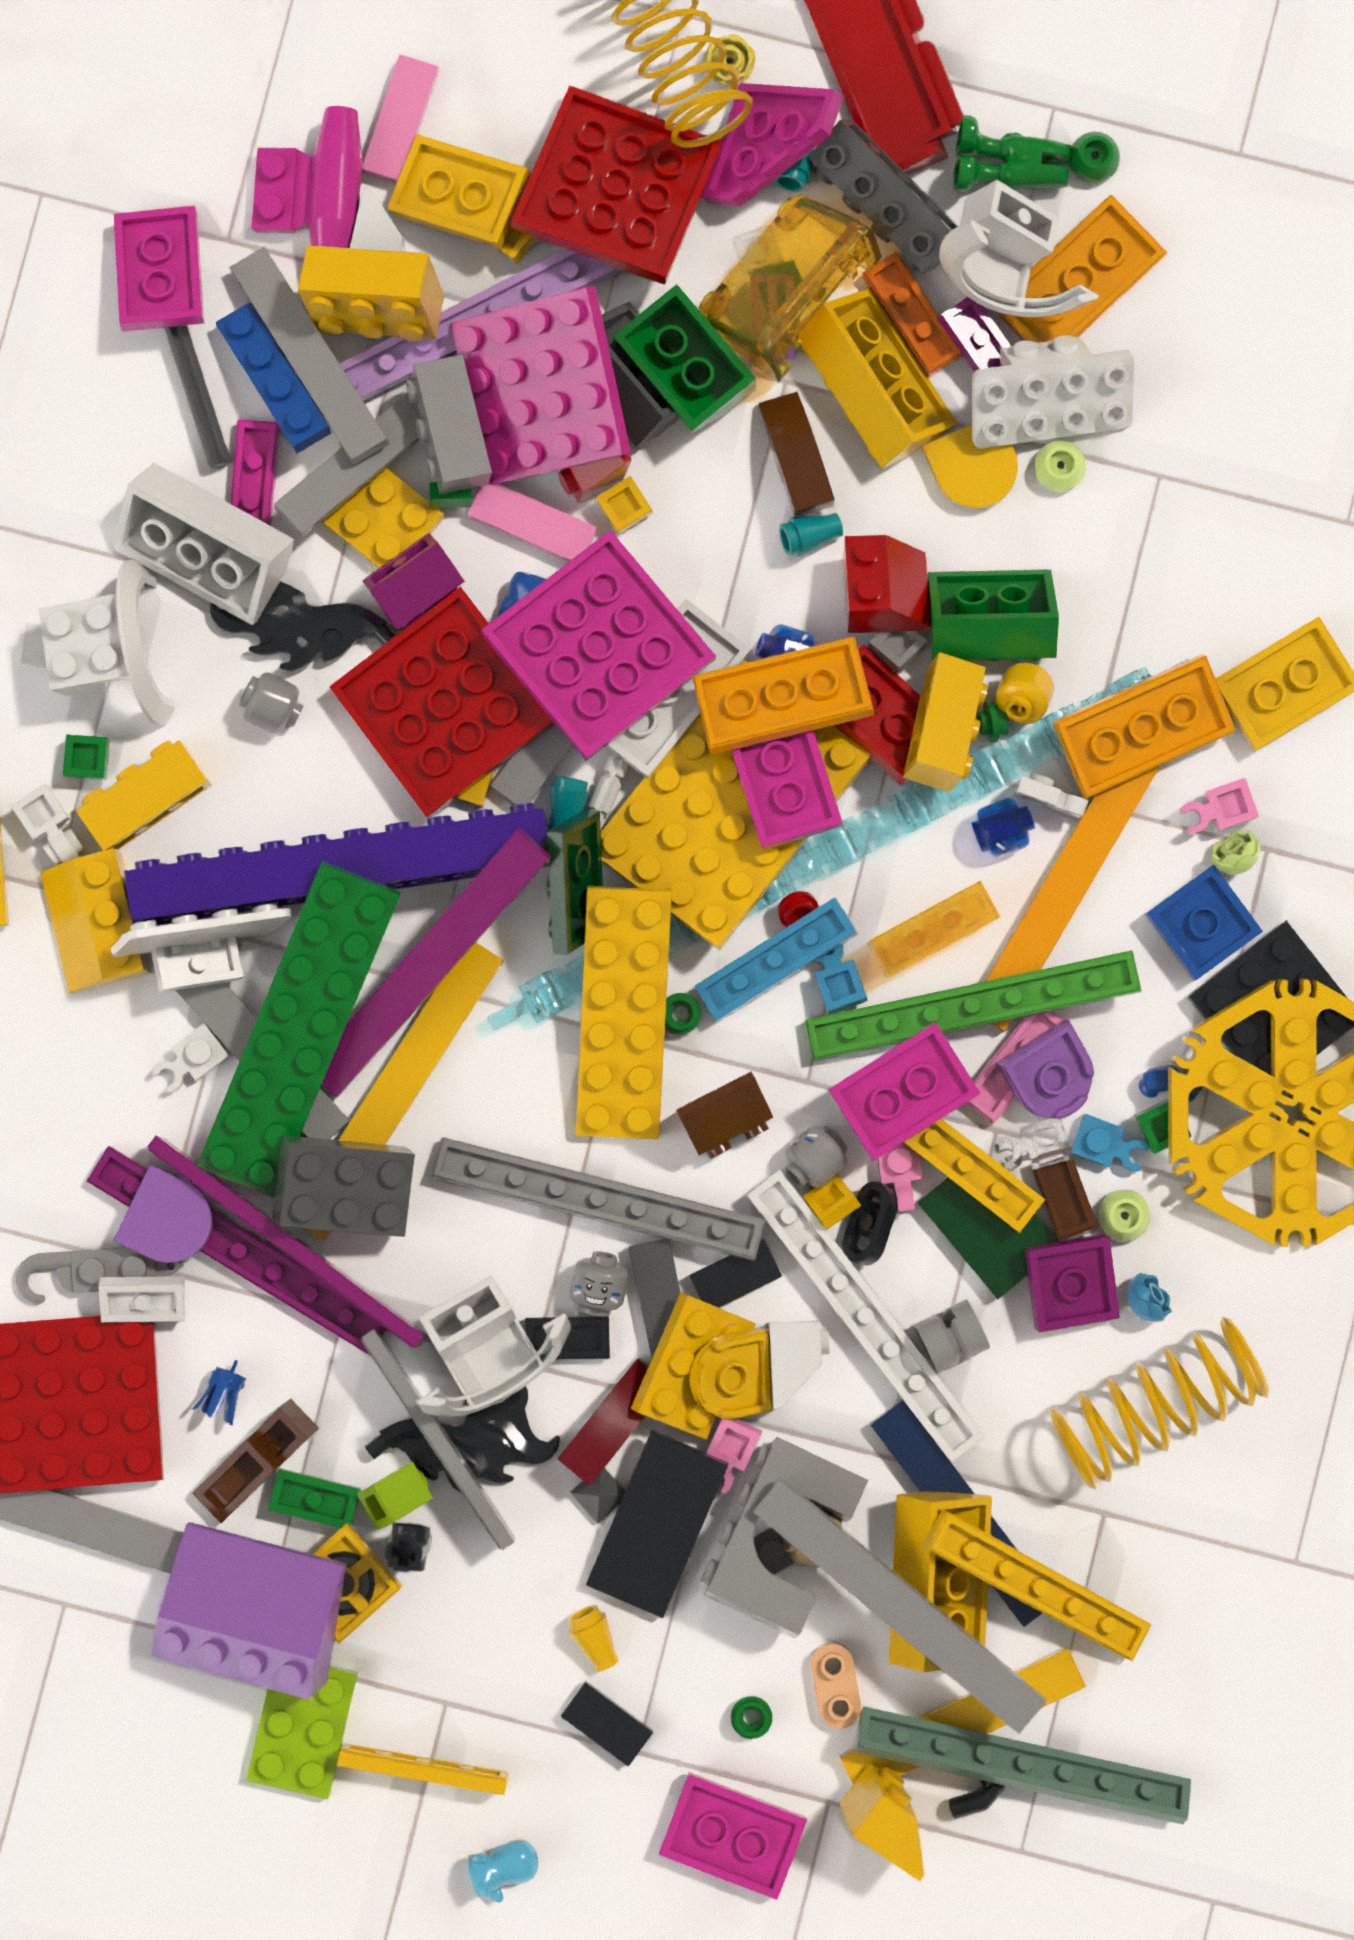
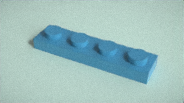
(776, 959)

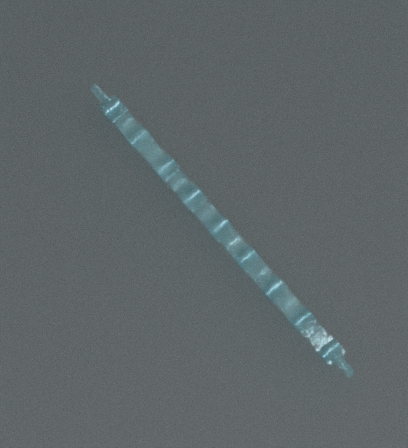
(910, 808)

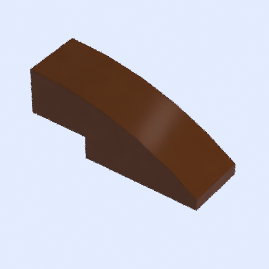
(796, 454)
(255, 1460)

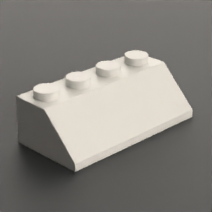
(202, 542)

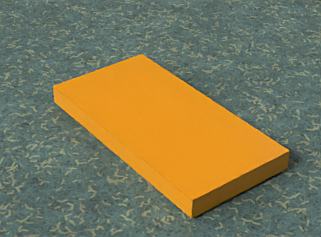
(1102, 253)
(782, 695)
(1143, 726)

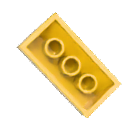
(875, 377)
(941, 1582)

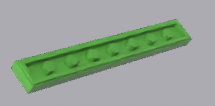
(974, 1005)

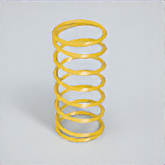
(715, 98)
(1083, 1461)

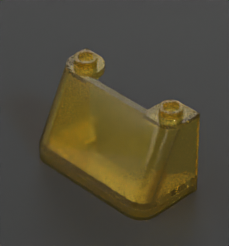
(787, 280)

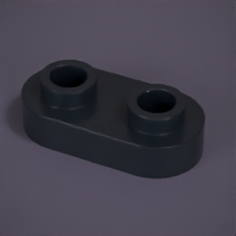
(870, 1223)

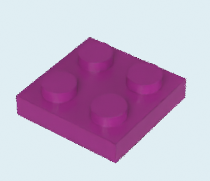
(1072, 1283)

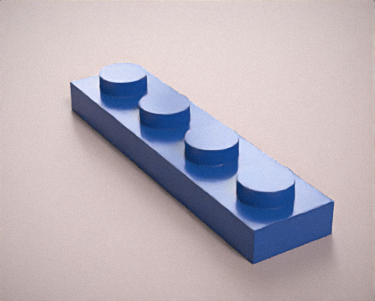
(273, 378)

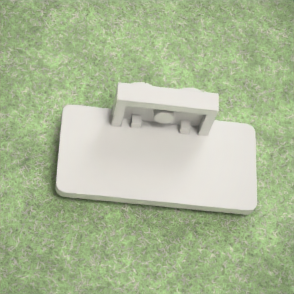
(1051, 393)
(199, 951)

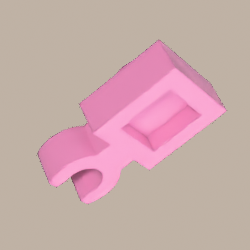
(1225, 806)
(735, 1444)

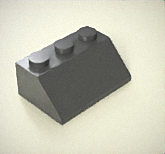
(642, 406)

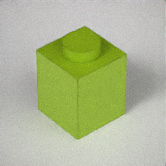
(395, 1495)

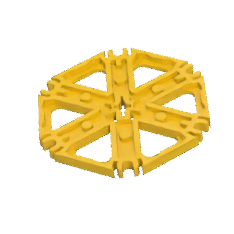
(1258, 1133)

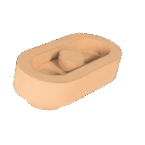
(836, 1686)

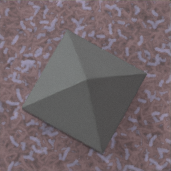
(599, 1497)

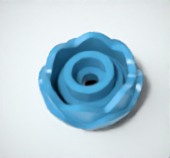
(1147, 1299)

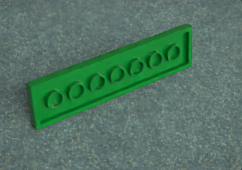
(298, 1026)

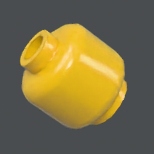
(1025, 693)

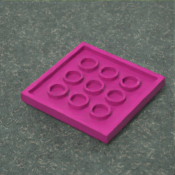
(543, 385)
(598, 645)

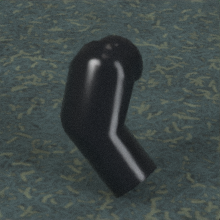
(975, 1801)

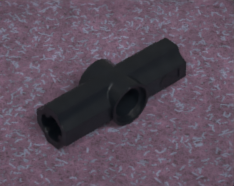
(408, 1547)

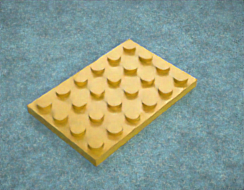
(697, 836)

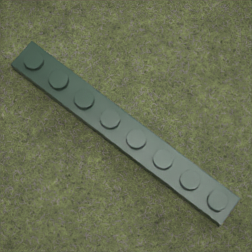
(1023, 1765)

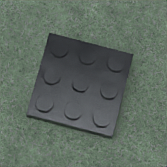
(1274, 957)

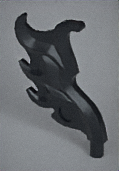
(304, 630)
(484, 1440)

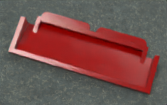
(890, 77)

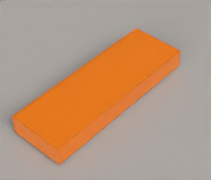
(912, 314)

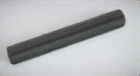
(198, 396)

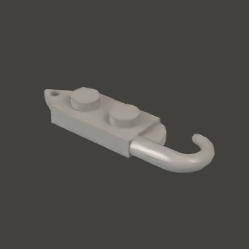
(82, 1269)

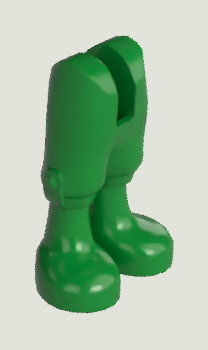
(1024, 159)

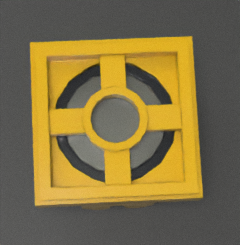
(366, 1579)

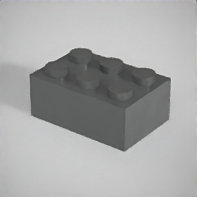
(343, 1186)

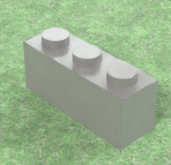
(449, 424)

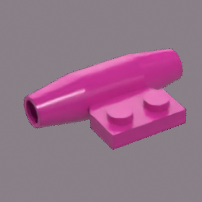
(315, 190)

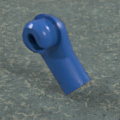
(1156, 1081)

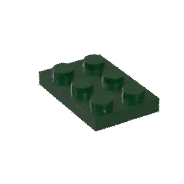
(573, 867)

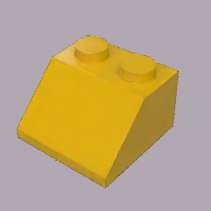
(883, 1818)

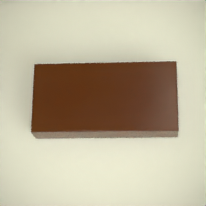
(1065, 1200)

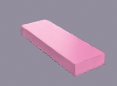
(400, 117)
(531, 521)
(990, 1082)

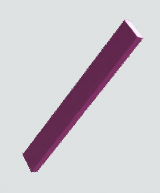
(434, 957)
(287, 1242)
(250, 1258)

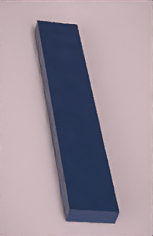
(935, 1473)

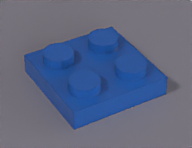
(1203, 922)

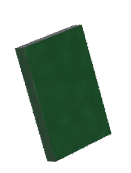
(982, 1238)

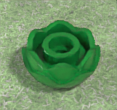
(1094, 169)

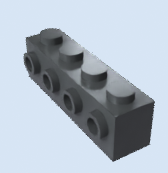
(884, 194)

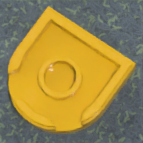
(971, 474)
(734, 1374)

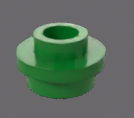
(992, 722)
(693, 1009)
(755, 1730)

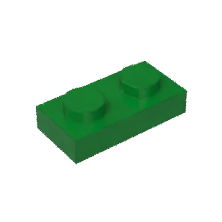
(314, 1498)

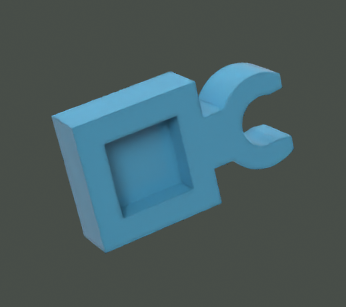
(839, 982)
(1102, 1142)

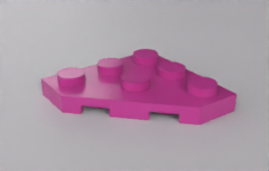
(772, 138)

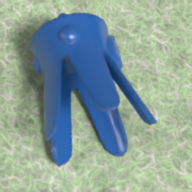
(222, 1384)

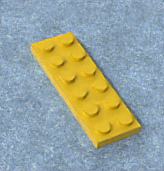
(623, 1012)

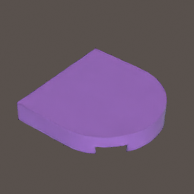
(1050, 1073)
(166, 1218)

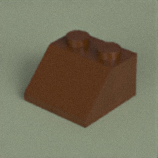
(725, 1115)

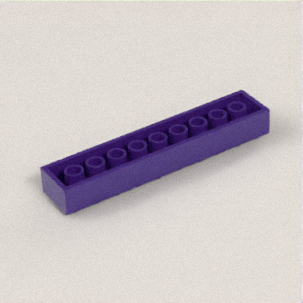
(284, 873)

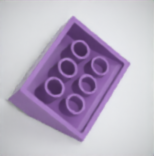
(250, 1611)

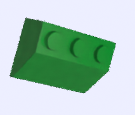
(686, 359)
(993, 614)

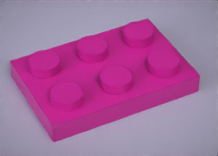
(158, 268)
(787, 789)
(904, 1091)
(733, 1835)

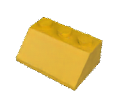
(89, 916)

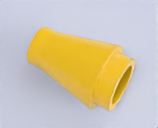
(593, 1636)

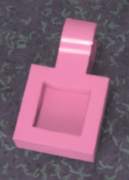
(900, 1168)

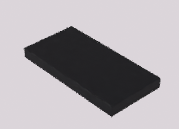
(657, 1523)

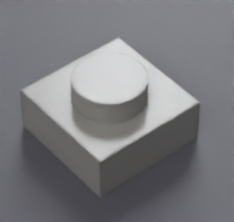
(898, 648)

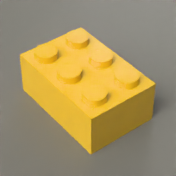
(371, 292)

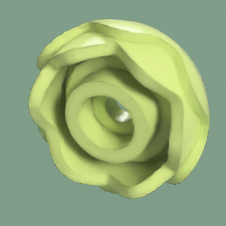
(1060, 479)
(1236, 853)
(1110, 1215)

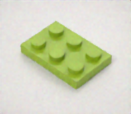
(303, 1737)

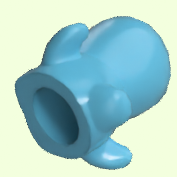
(506, 1865)

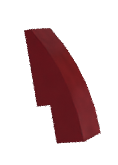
(606, 1428)

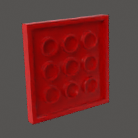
(615, 186)
(441, 704)
(78, 1404)

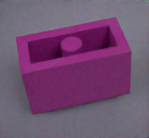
(413, 581)

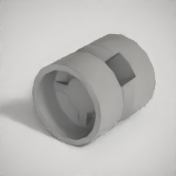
(952, 1336)

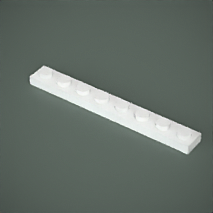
(865, 1316)

